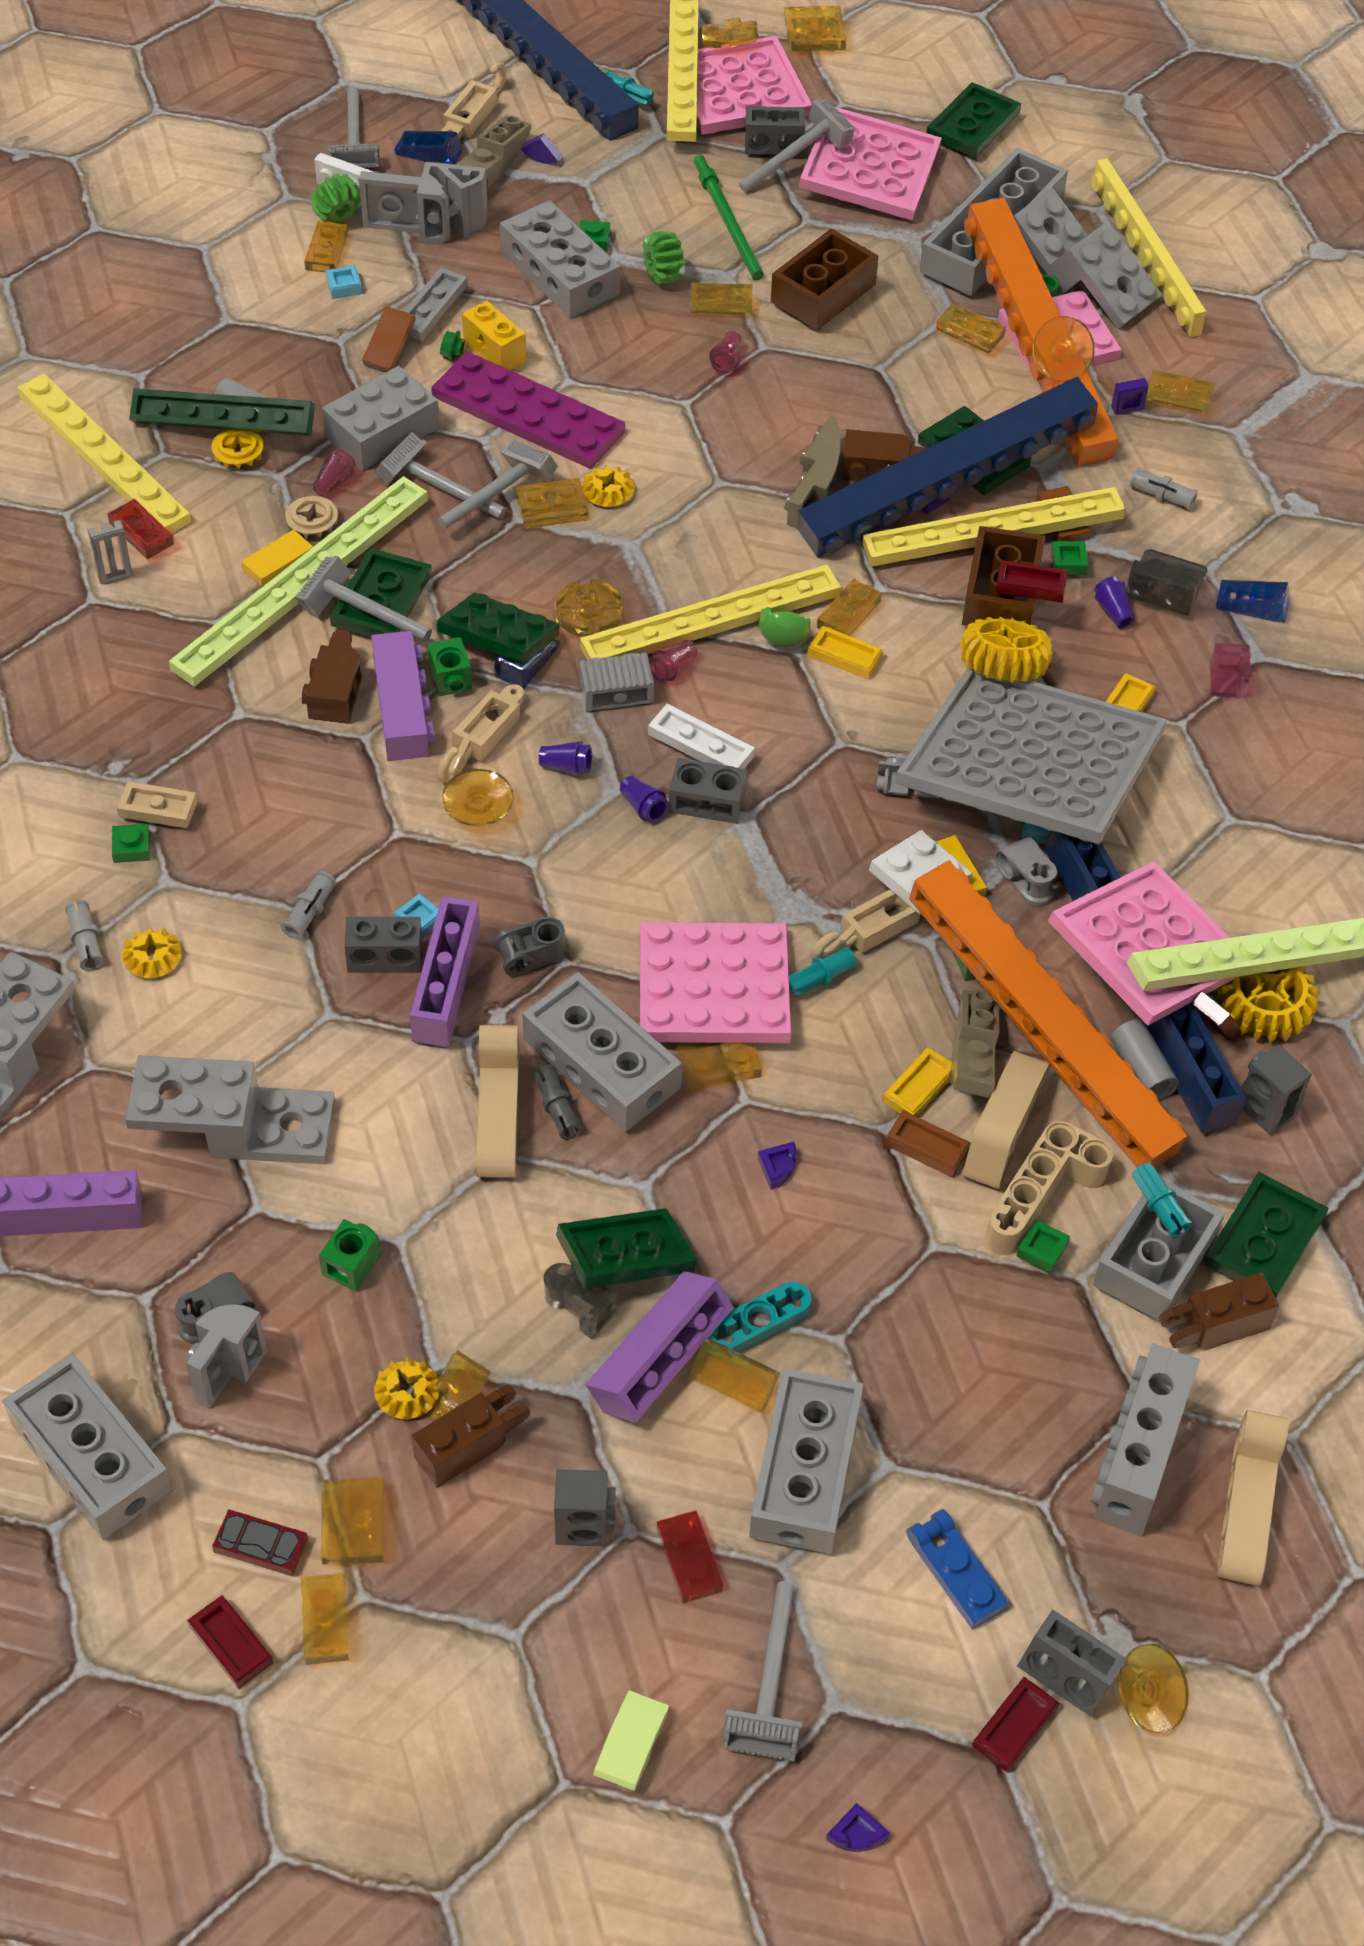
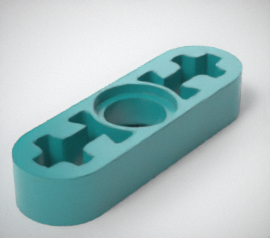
(753, 1335)

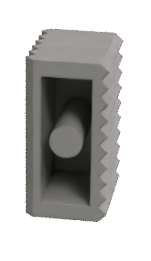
(616, 681)

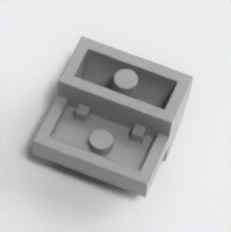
(227, 1347)

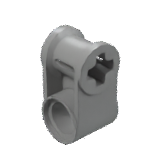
(1028, 870)

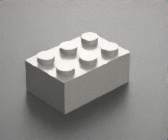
(380, 416)
(1147, 1264)

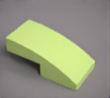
(631, 1740)

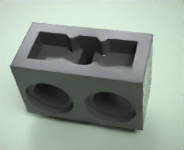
(772, 128)
(707, 790)
(383, 944)
(1274, 1088)
(583, 1507)
(1071, 1662)

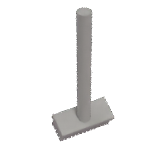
(826, 121)
(355, 153)
(402, 459)
(524, 461)
(328, 582)
(761, 1731)

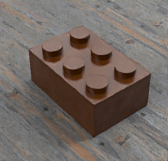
(824, 279)
(990, 549)

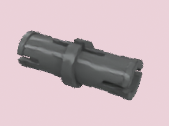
(557, 1102)

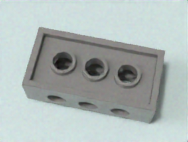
(560, 259)
(602, 1051)
(1143, 1438)
(88, 1446)
(807, 1459)

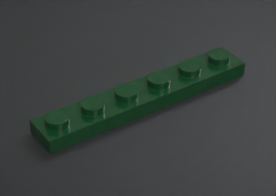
(222, 412)

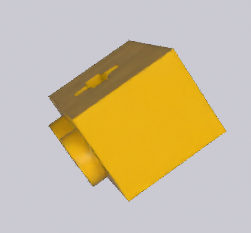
(494, 336)

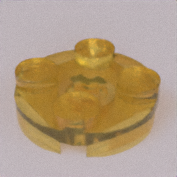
(733, 33)
(580, 622)

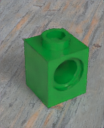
(450, 666)
(347, 1268)

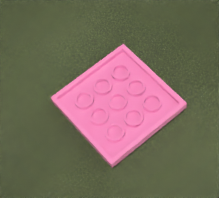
(741, 78)
(878, 170)
(1137, 915)
(714, 982)

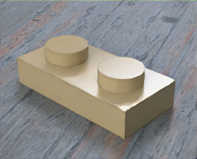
(157, 804)

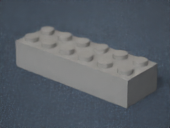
(951, 254)

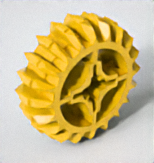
(1006, 649)
(1268, 1005)

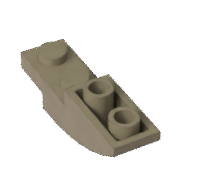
(498, 147)
(819, 470)
(975, 1044)

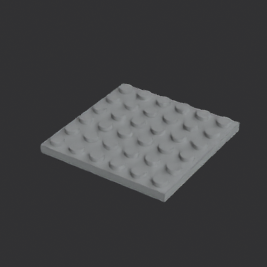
(1033, 754)

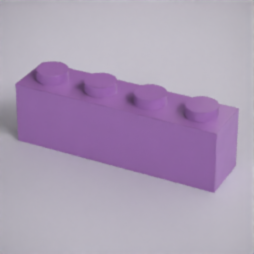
(400, 695)
(445, 971)
(70, 1202)
(659, 1346)

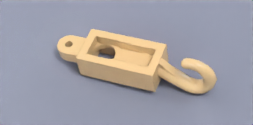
(477, 102)
(478, 734)
(868, 925)

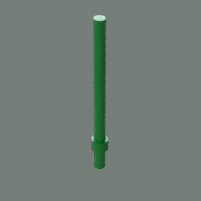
(710, 182)

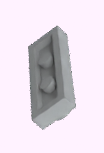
(435, 301)

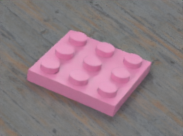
(1079, 307)

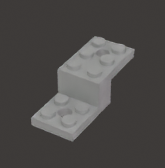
(1092, 258)
(25, 1019)
(230, 1109)

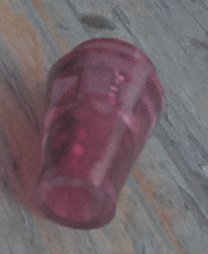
(726, 354)
(334, 471)
(670, 661)

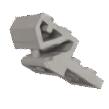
(426, 203)

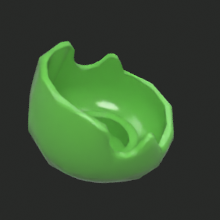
(783, 627)

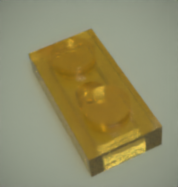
(326, 246)
(721, 298)
(970, 328)
(1180, 391)
(850, 608)
(734, 1374)
(324, 1618)

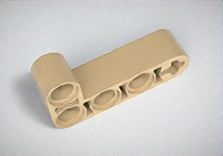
(498, 1101)
(1004, 1119)
(1036, 1189)
(1251, 1497)

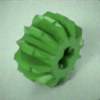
(336, 199)
(663, 257)

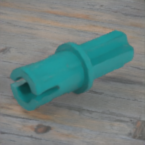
(637, 92)
(822, 971)
(1161, 1199)

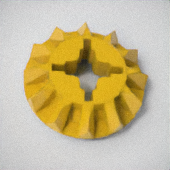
(226, 442)
(614, 494)
(166, 956)
(401, 1404)

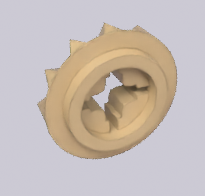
(302, 510)

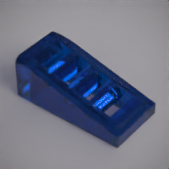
(430, 146)
(1271, 608)
(512, 673)

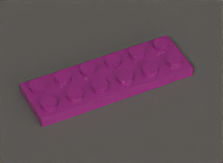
(528, 409)

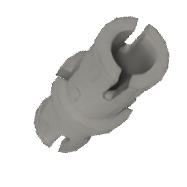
(1163, 488)
(308, 905)
(84, 935)

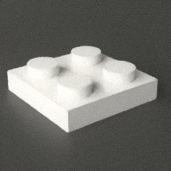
(909, 861)

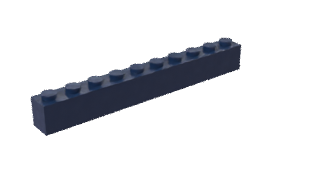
(559, 64)
(947, 467)
(1202, 1072)

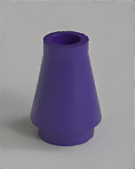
(1114, 599)
(567, 757)
(646, 800)

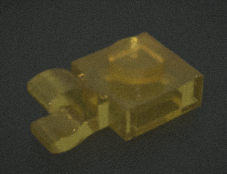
(458, 1382)

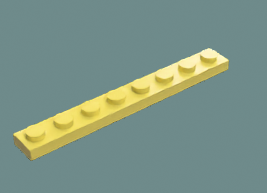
(682, 71)
(1149, 248)
(102, 452)
(962, 531)
(713, 615)

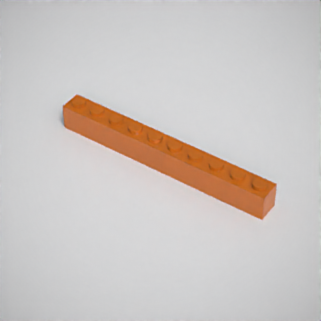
(1028, 307)
(1047, 1016)

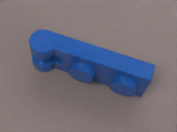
(957, 1570)

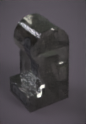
(590, 1305)

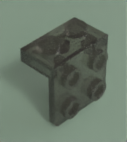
(1166, 581)

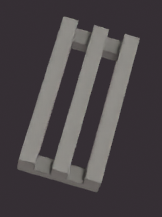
(106, 534)

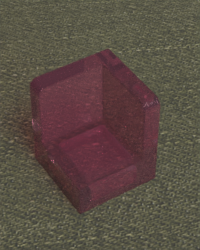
(1230, 670)

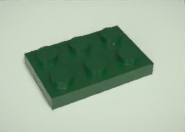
(974, 119)
(958, 422)
(388, 581)
(498, 627)
(1266, 1233)
(625, 1248)

